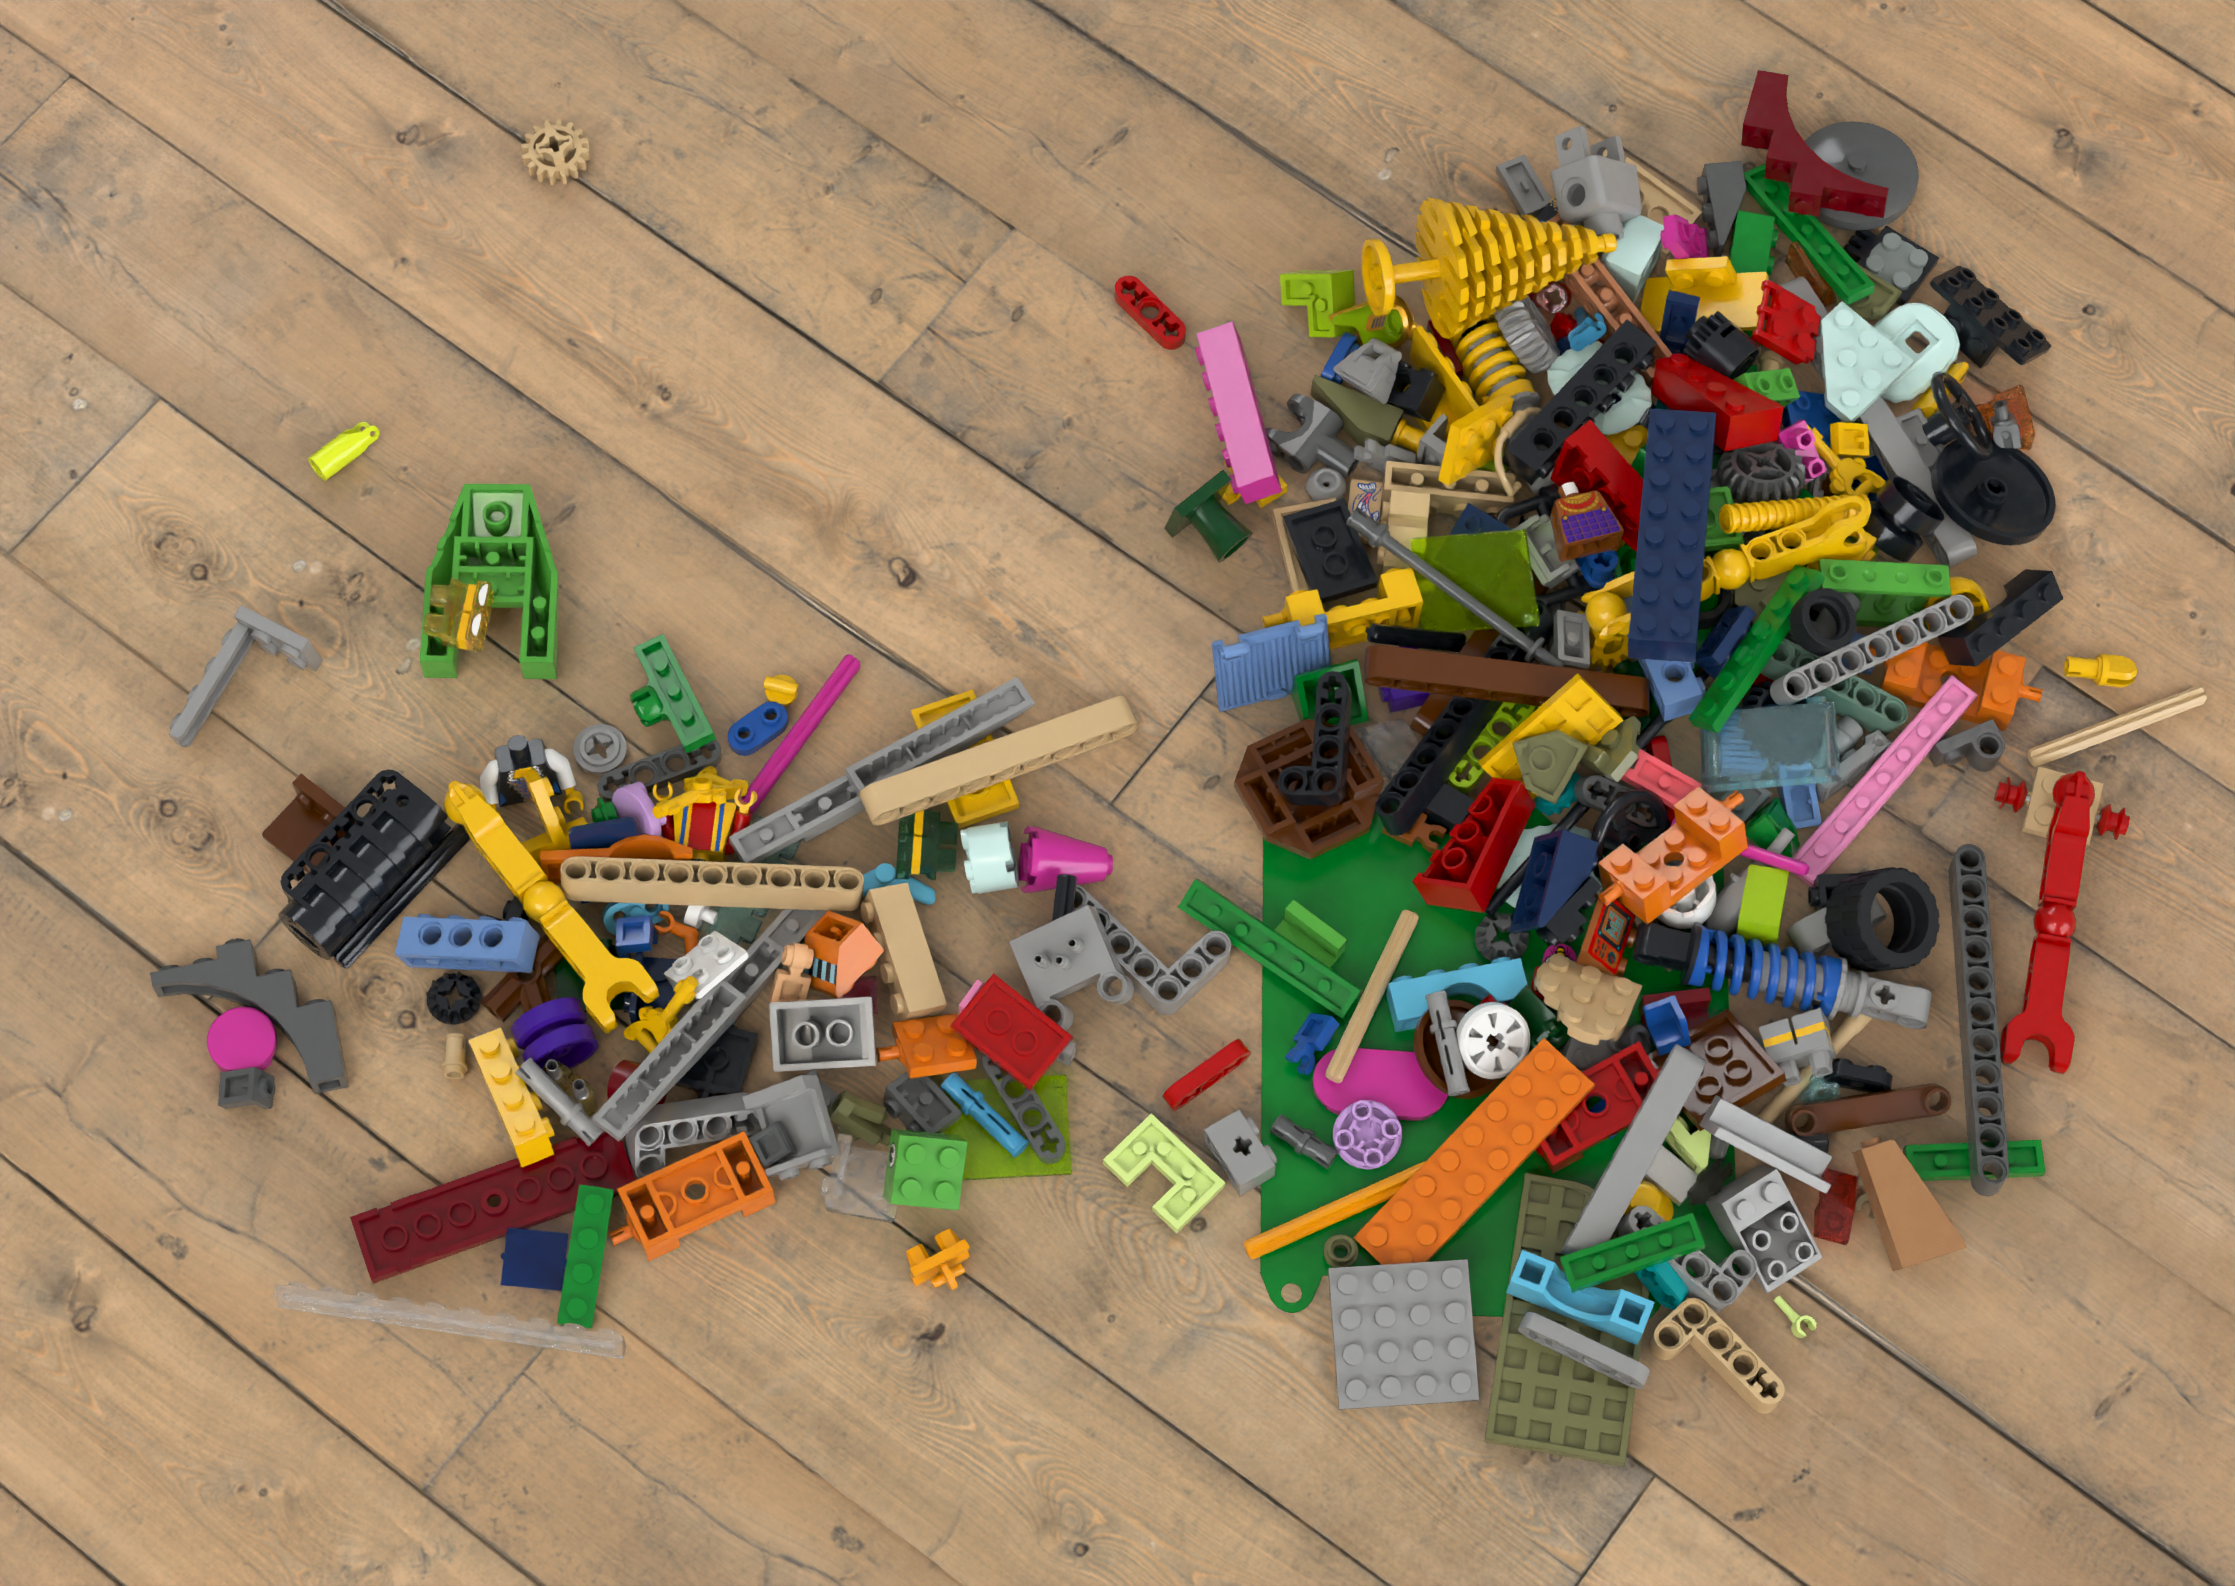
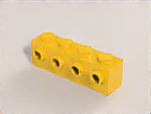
(511, 1097)

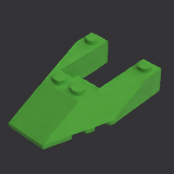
(502, 541)

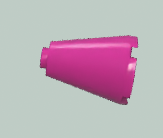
(1054, 854)

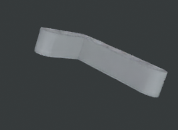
(1162, 977)

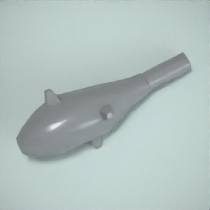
(1729, 900)

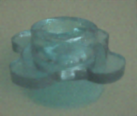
(1830, 1090)

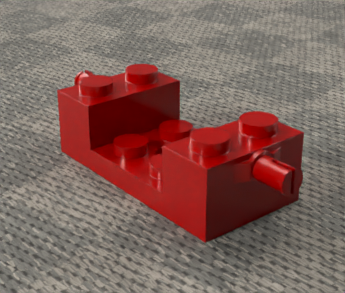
(1623, 1085)

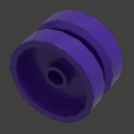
(555, 1033)

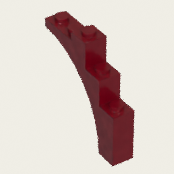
(1792, 161)

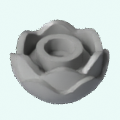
(1322, 476)

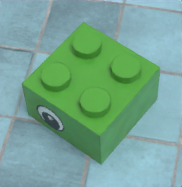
(925, 1169)

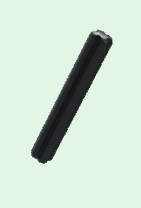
(1415, 637)

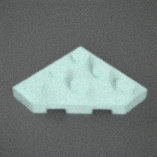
(1856, 363)

